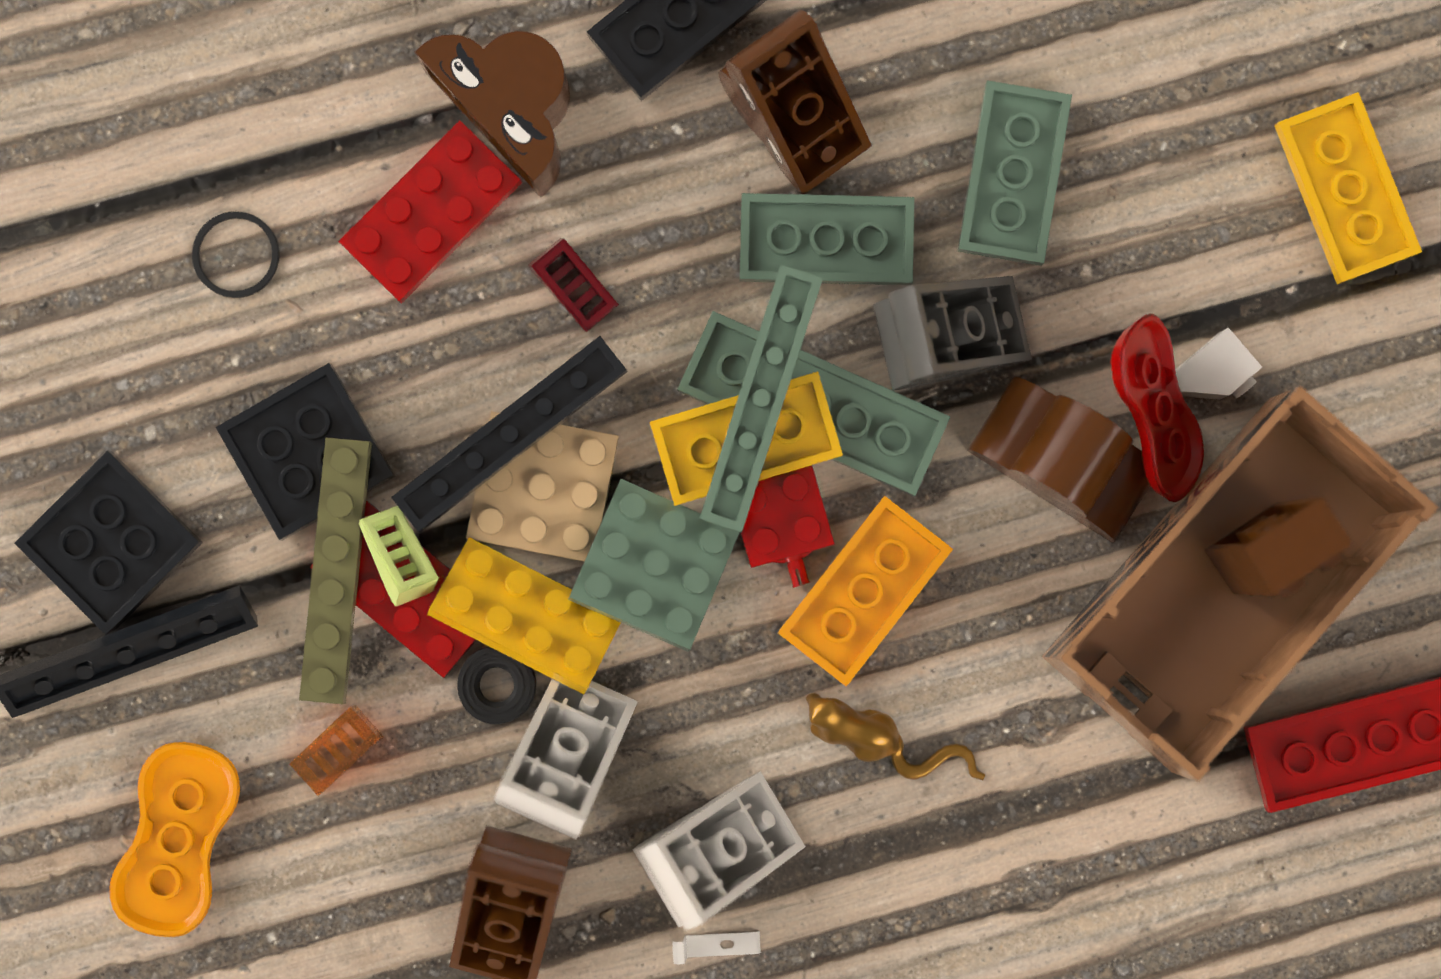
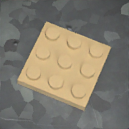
(548, 495)

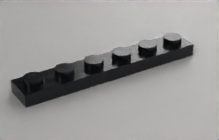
(509, 434)
(126, 651)

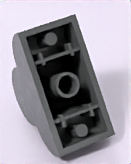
(950, 330)

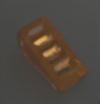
(361, 725)

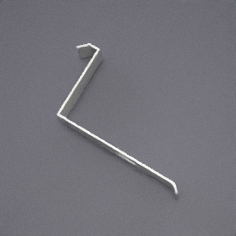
(709, 945)

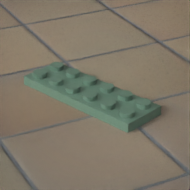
(876, 427)

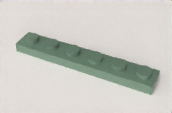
(761, 397)

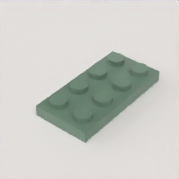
(1014, 173)
(829, 237)

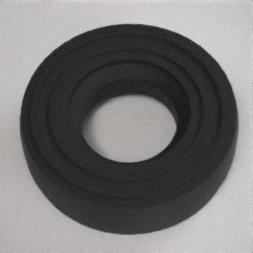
(484, 709)

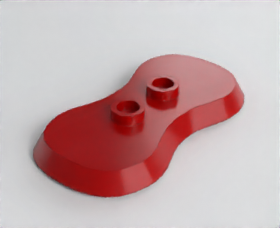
(1166, 426)

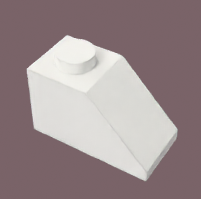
(1218, 369)

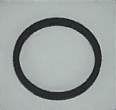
(207, 227)

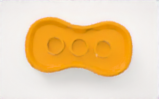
(183, 805)

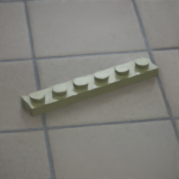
(335, 571)

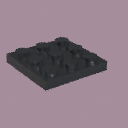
(283, 446)
(108, 542)

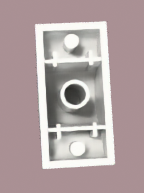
(565, 756)
(719, 851)

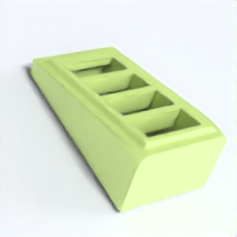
(393, 577)

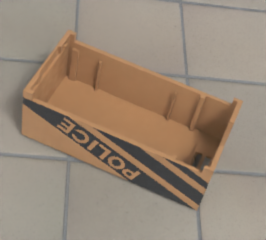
(1179, 627)

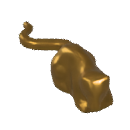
(875, 736)

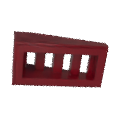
(552, 253)

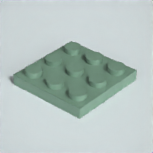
(653, 565)

